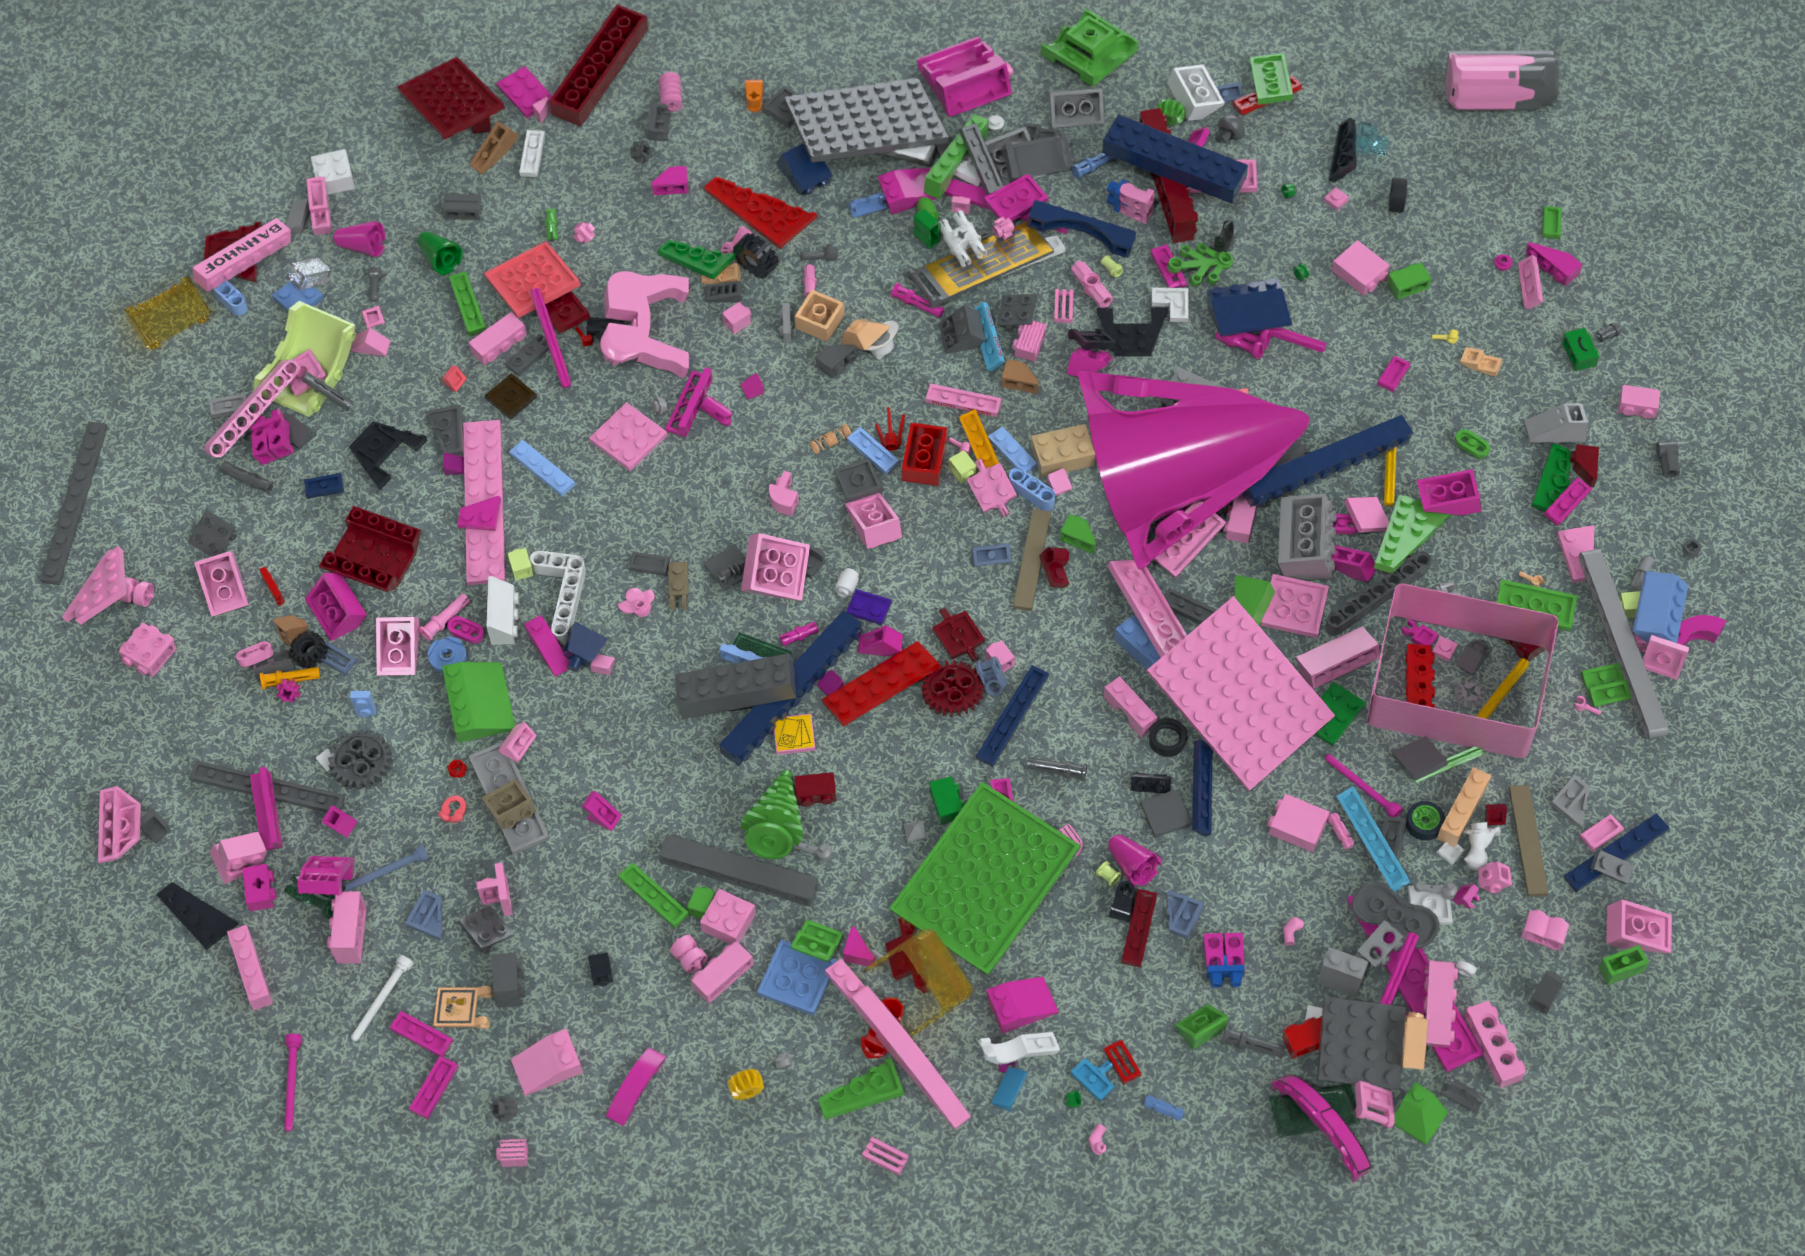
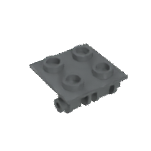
(1016, 310)
(212, 534)
(727, 566)
(485, 928)

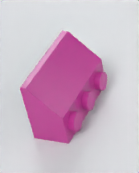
(335, 605)

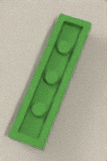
(467, 303)
(653, 895)

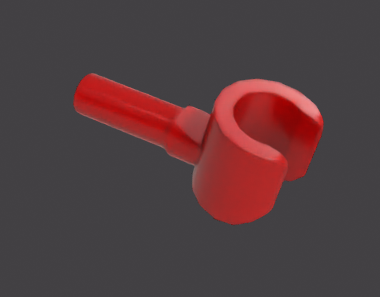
(586, 339)

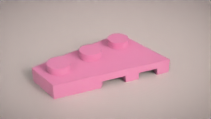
(1572, 543)

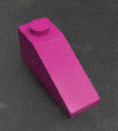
(1354, 563)
(546, 645)

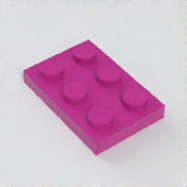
(523, 90)
(1015, 198)

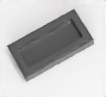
(649, 563)

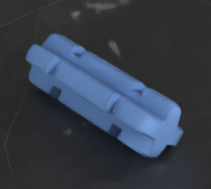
(1163, 1107)

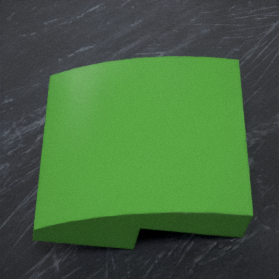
(1605, 685)
(817, 941)

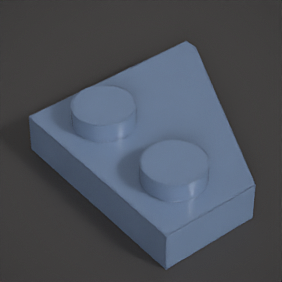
(1183, 914)
(427, 915)

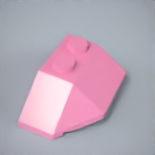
(117, 823)

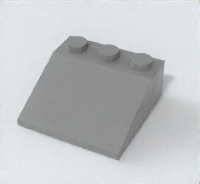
(995, 151)

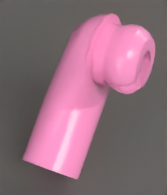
(1289, 929)
(1095, 1140)

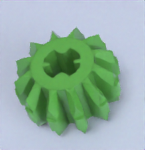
(1173, 110)

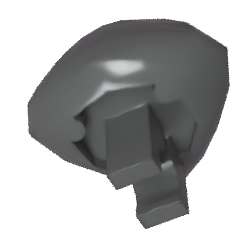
(1230, 127)

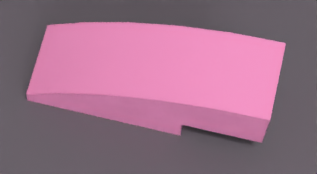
(319, 205)

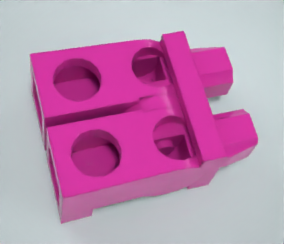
(271, 438)

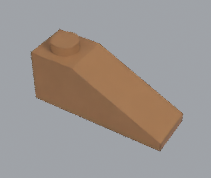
(494, 147)

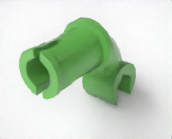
(551, 224)

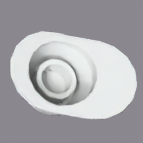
(884, 343)

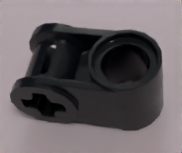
(1122, 904)

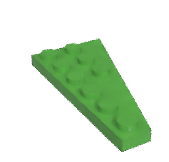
(1406, 531)

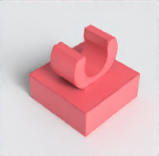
(454, 378)

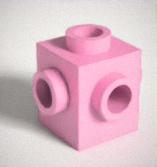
(1494, 877)

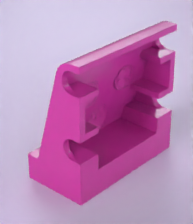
(965, 76)

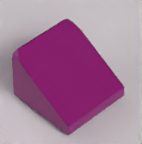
(453, 464)
(830, 683)

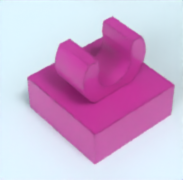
(1465, 895)

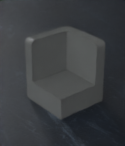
(154, 826)

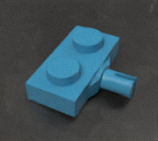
(1093, 1078)

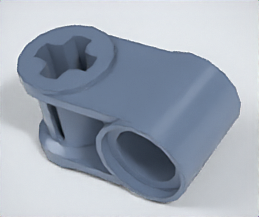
(990, 672)

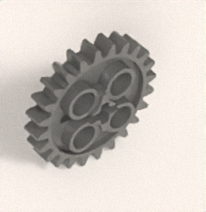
(349, 773)

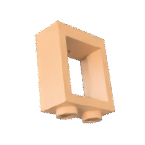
(1414, 1041)

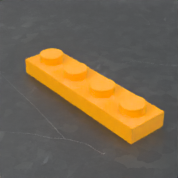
(978, 438)

